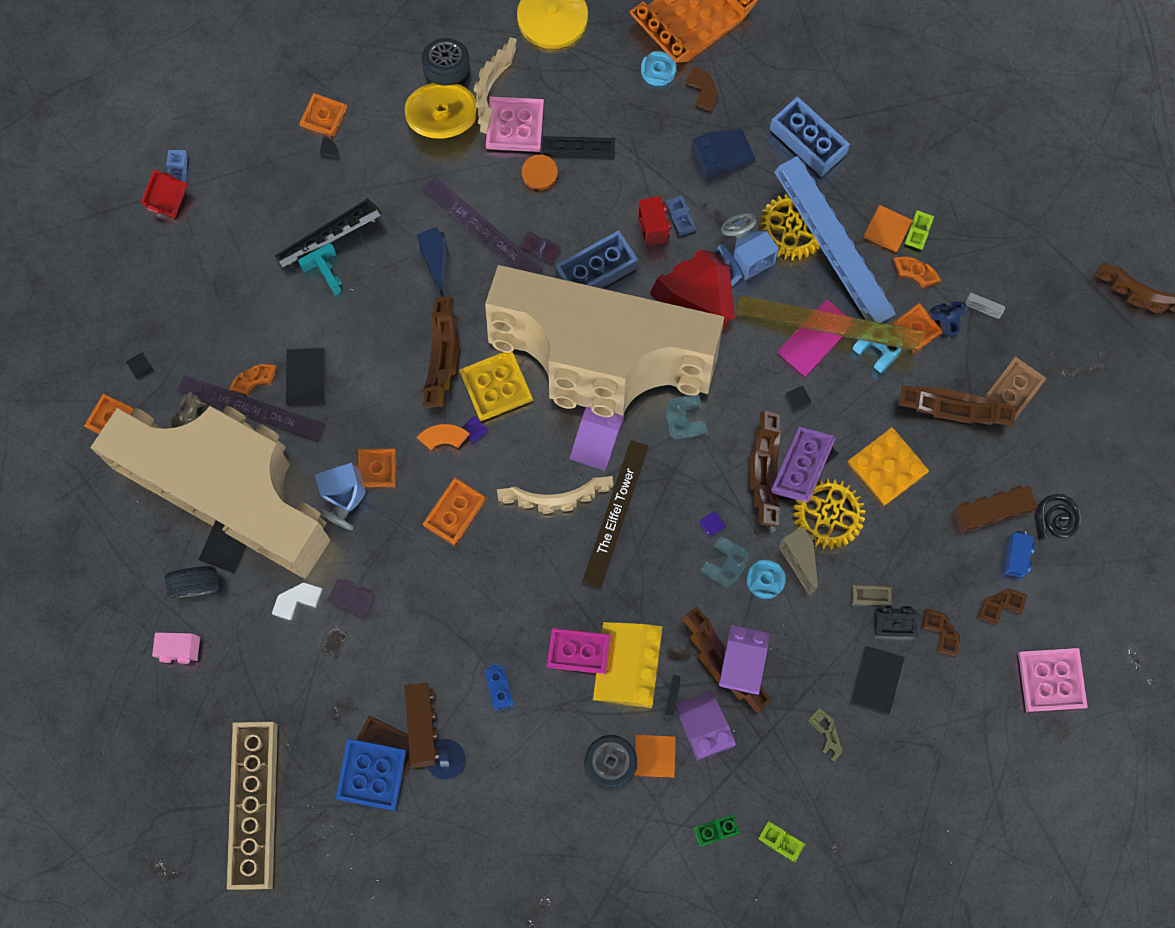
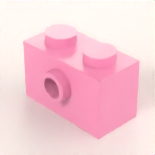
(176, 647)

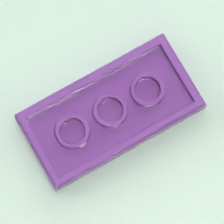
(803, 464)

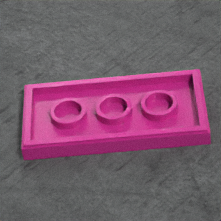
(808, 346)

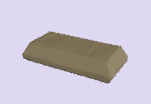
(872, 595)

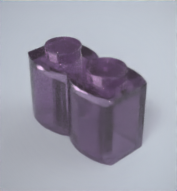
(351, 598)

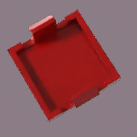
(164, 193)

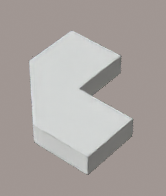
(287, 601)

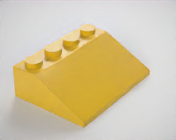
(630, 665)

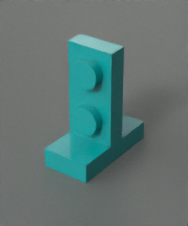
(320, 258)

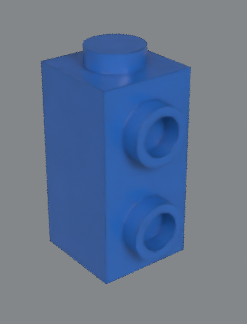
(1018, 554)
(498, 687)

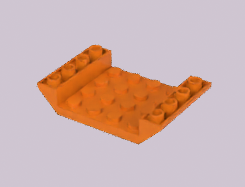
(689, 26)

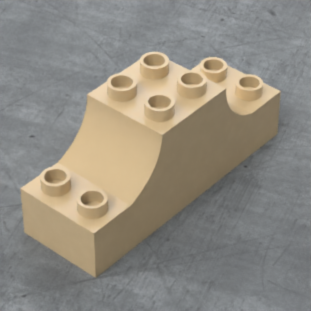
(601, 342)
(221, 474)

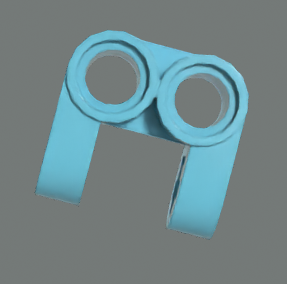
(887, 358)

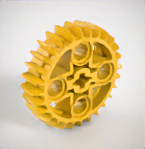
(792, 217)
(836, 509)

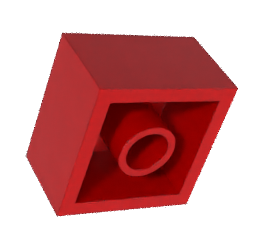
(653, 221)

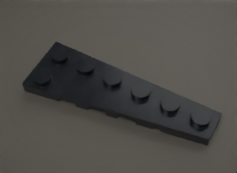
(341, 225)

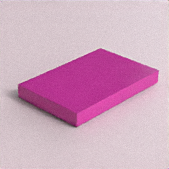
(578, 651)

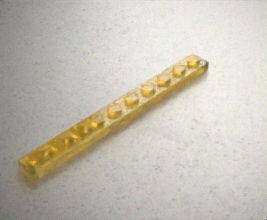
(830, 323)

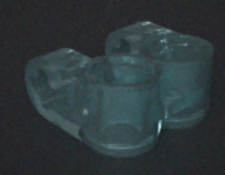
(690, 429)
(730, 565)

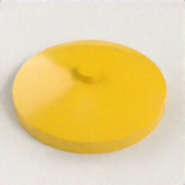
(552, 22)
(441, 110)

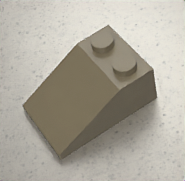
(800, 554)

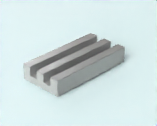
(985, 305)

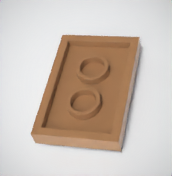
(1016, 385)

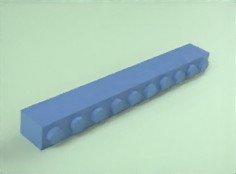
(834, 241)

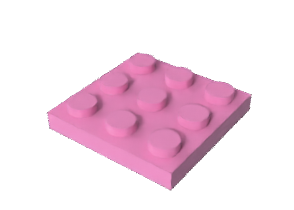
(515, 124)
(1052, 680)

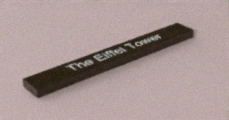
(615, 514)

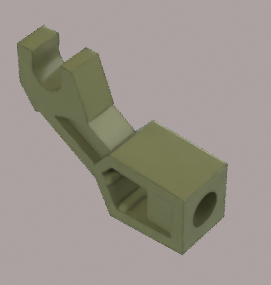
(831, 734)

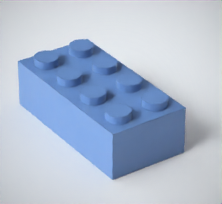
(809, 136)
(599, 263)

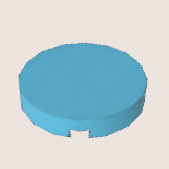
(658, 68)
(766, 579)

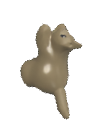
(189, 406)

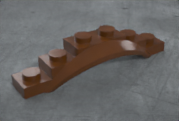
(1138, 293)
(443, 352)
(957, 405)
(765, 468)
(713, 655)

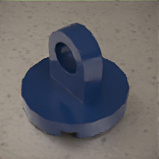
(949, 314)
(450, 760)

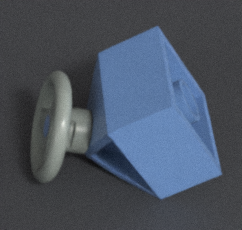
(753, 249)
(342, 489)

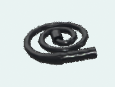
(1062, 516)

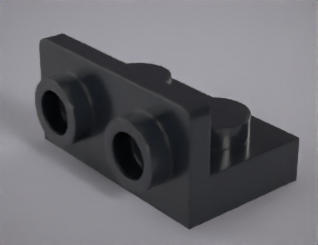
(896, 622)

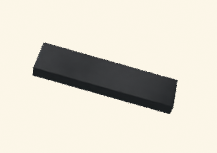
(578, 146)

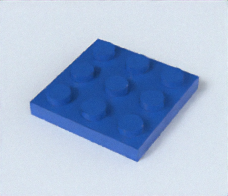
(371, 774)

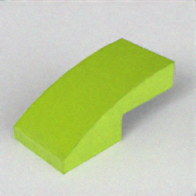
(919, 230)
(781, 841)

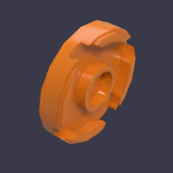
(539, 172)

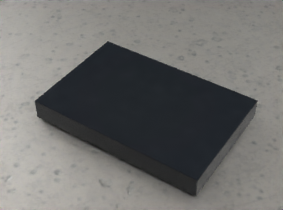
(305, 376)
(222, 549)
(877, 680)

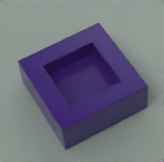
(475, 429)
(712, 524)

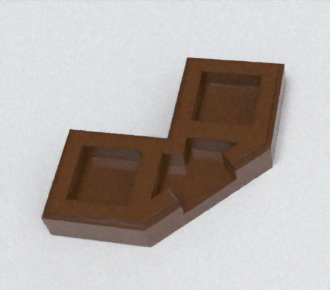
(702, 80)
(1008, 599)
(940, 623)

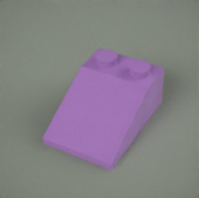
(596, 439)
(744, 659)
(705, 725)

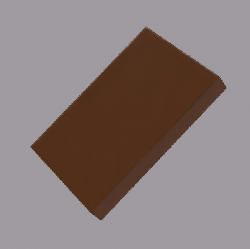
(382, 733)

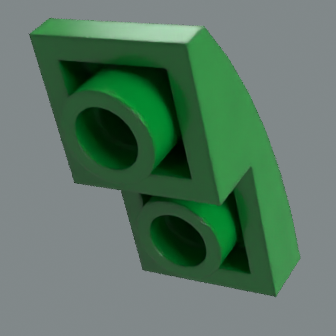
(716, 830)

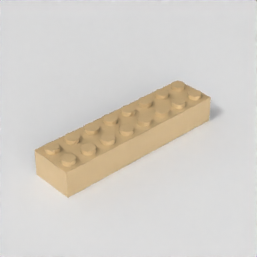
(252, 806)

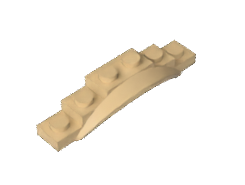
(487, 77)
(563, 501)

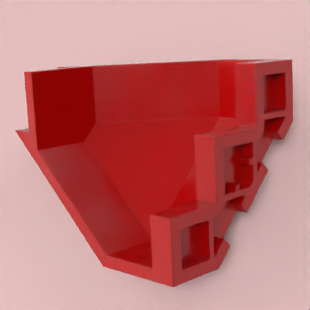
(698, 285)

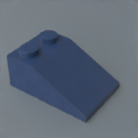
(722, 151)
(433, 248)

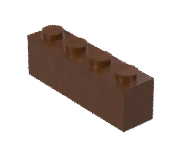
(994, 509)
(419, 724)

